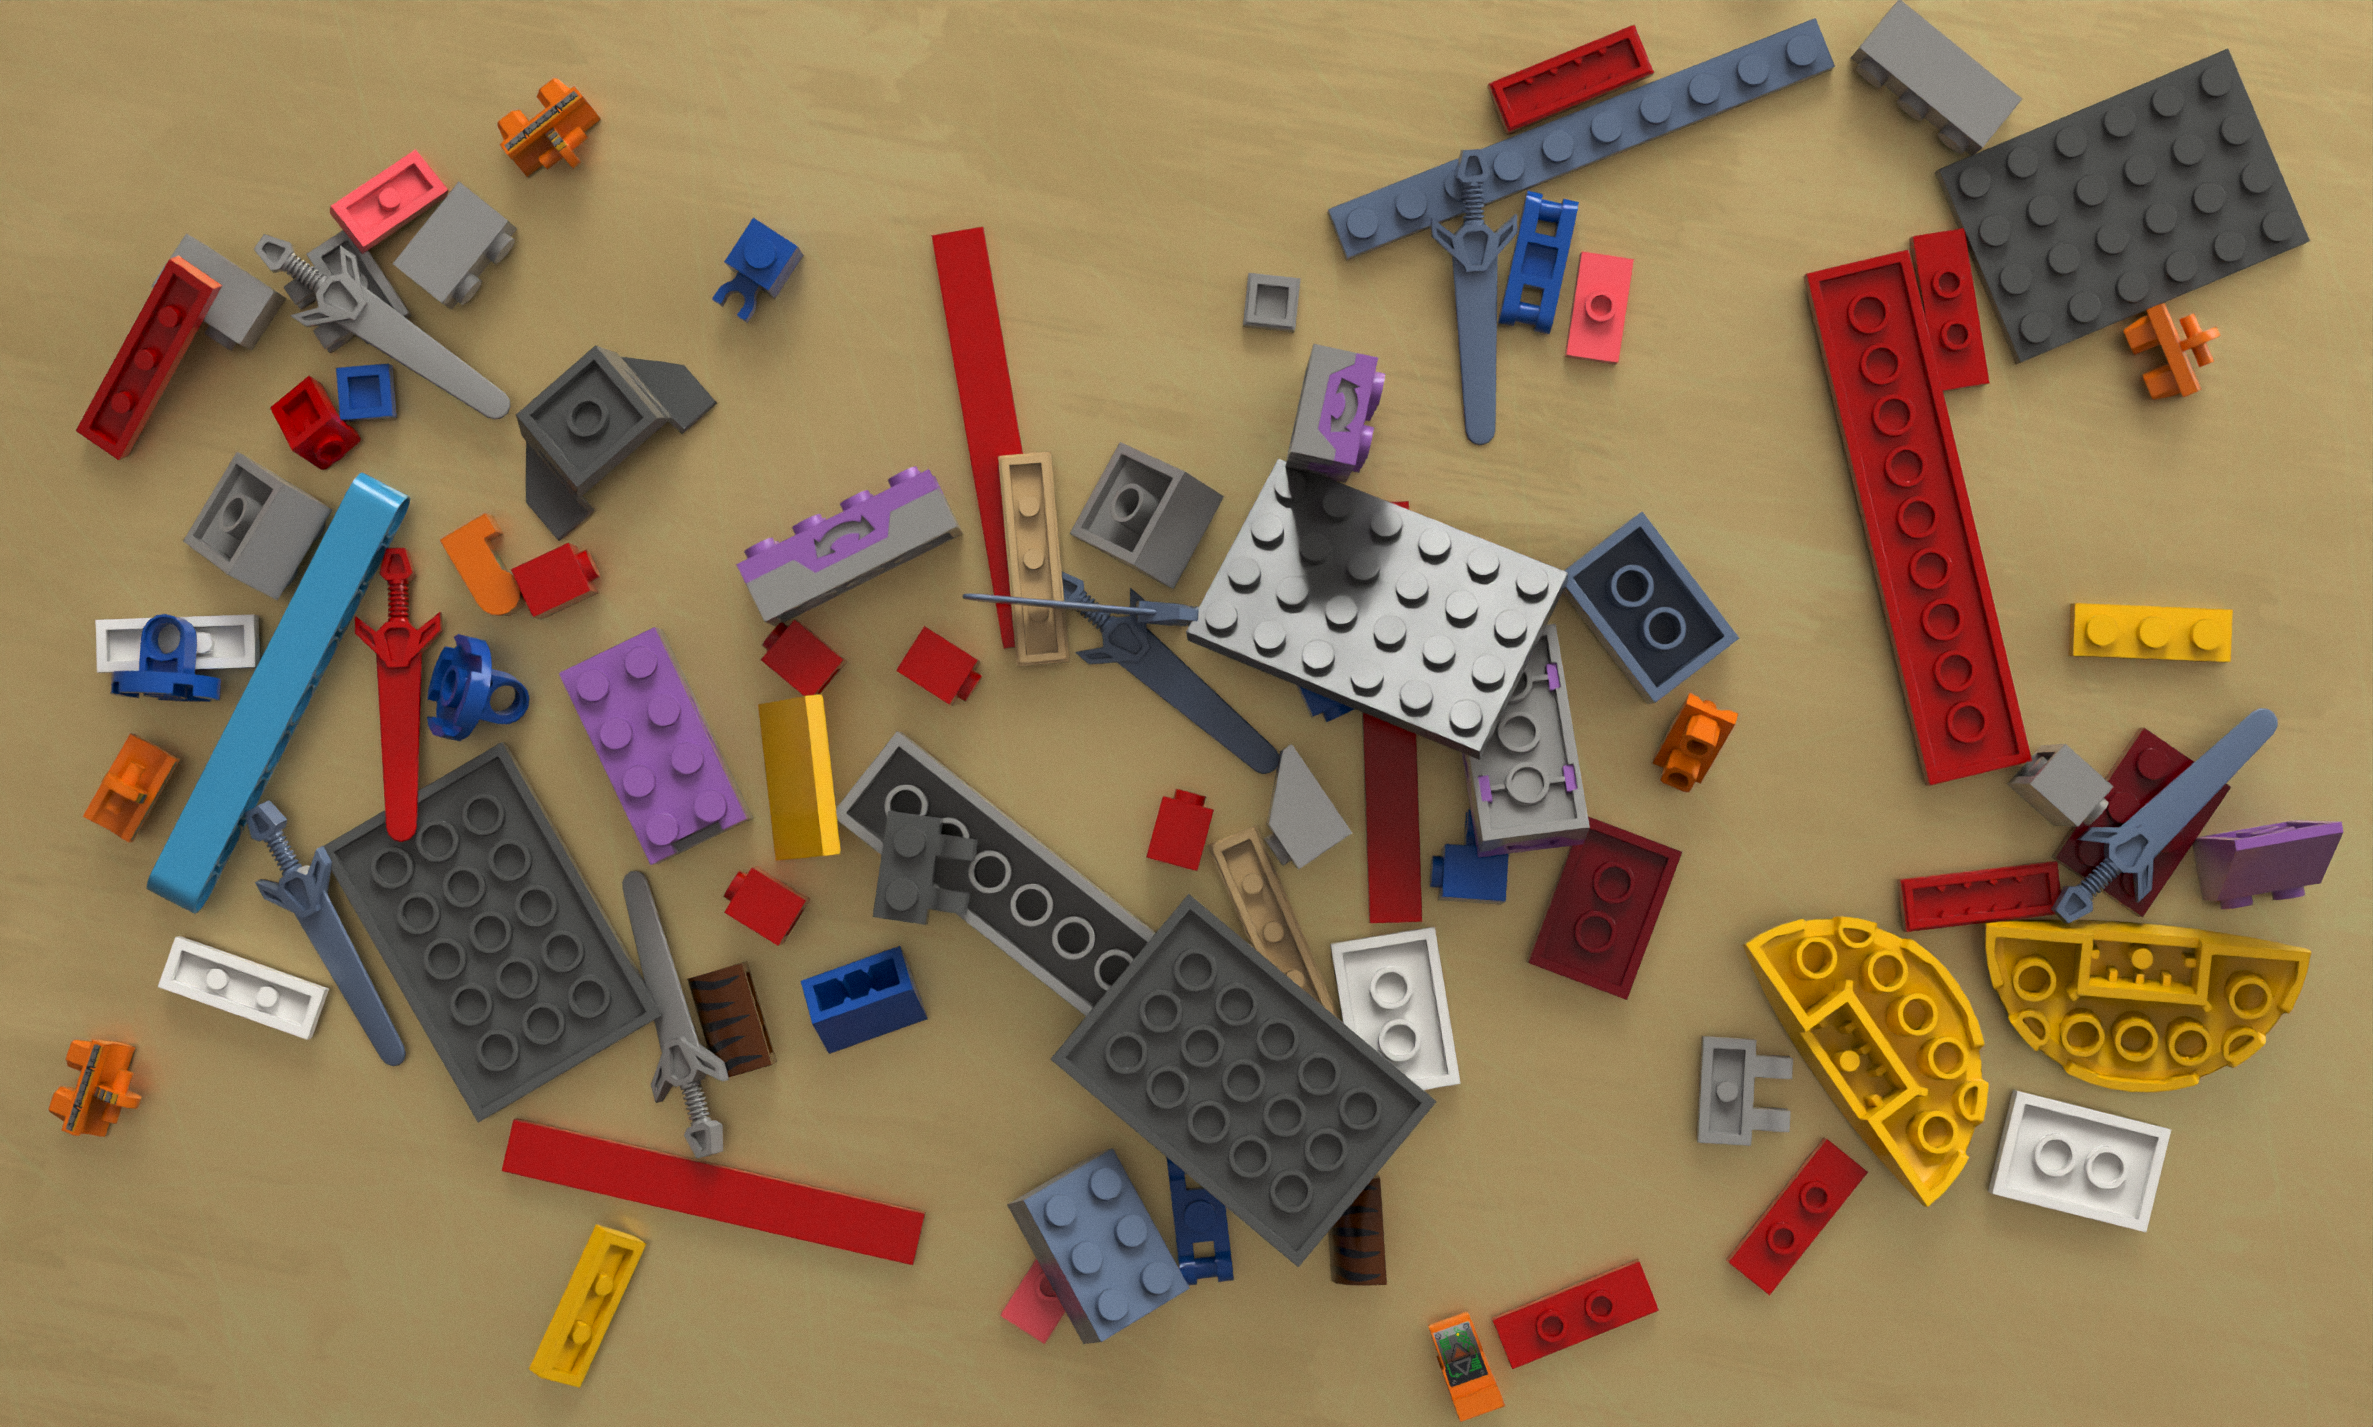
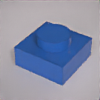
(366, 392)

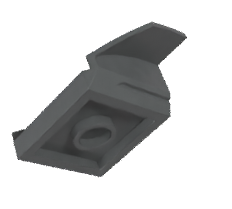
(594, 422)

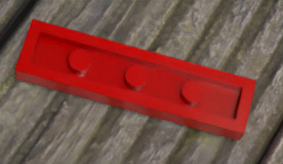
(148, 357)

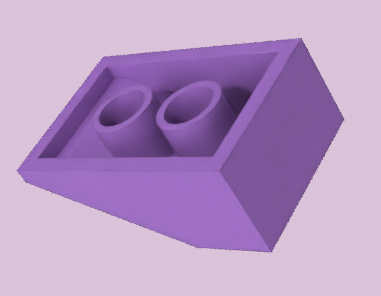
(2265, 860)

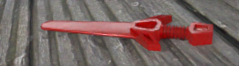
(399, 670)

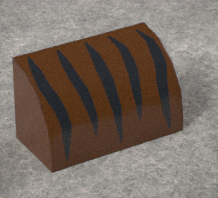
(733, 1018)
(1358, 1241)

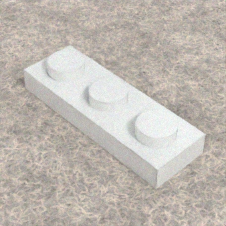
(221, 642)
(243, 987)

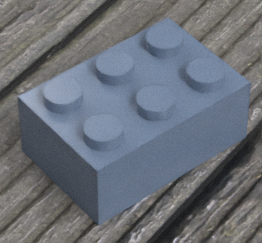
(1646, 609)
(1098, 1246)

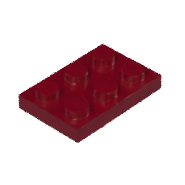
(2136, 778)
(1604, 908)

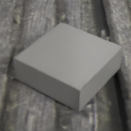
(1271, 302)

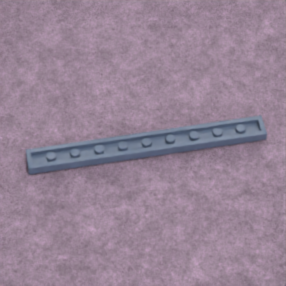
(1587, 137)

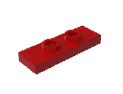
(1570, 79)
(1950, 307)
(1978, 896)
(1797, 1216)
(1575, 1314)

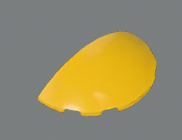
(2141, 999)
(1882, 1039)

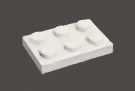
(1398, 1002)
(2079, 1161)

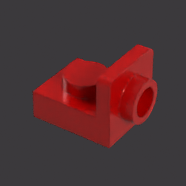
(313, 424)

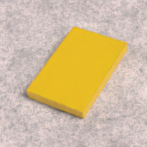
(799, 778)

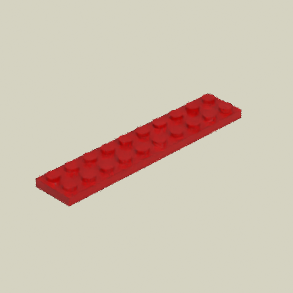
(1917, 517)

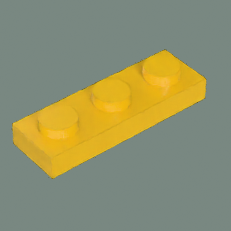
(2150, 632)
(587, 1306)

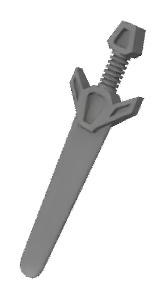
(358, 310)
(682, 1057)

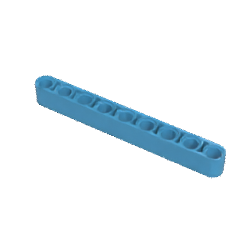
(278, 692)

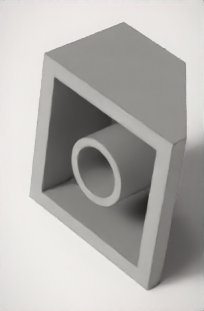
(1147, 514)
(257, 526)
(1301, 814)

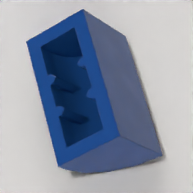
(863, 1000)

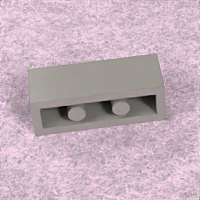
(1935, 79)

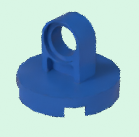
(167, 675)
(463, 690)

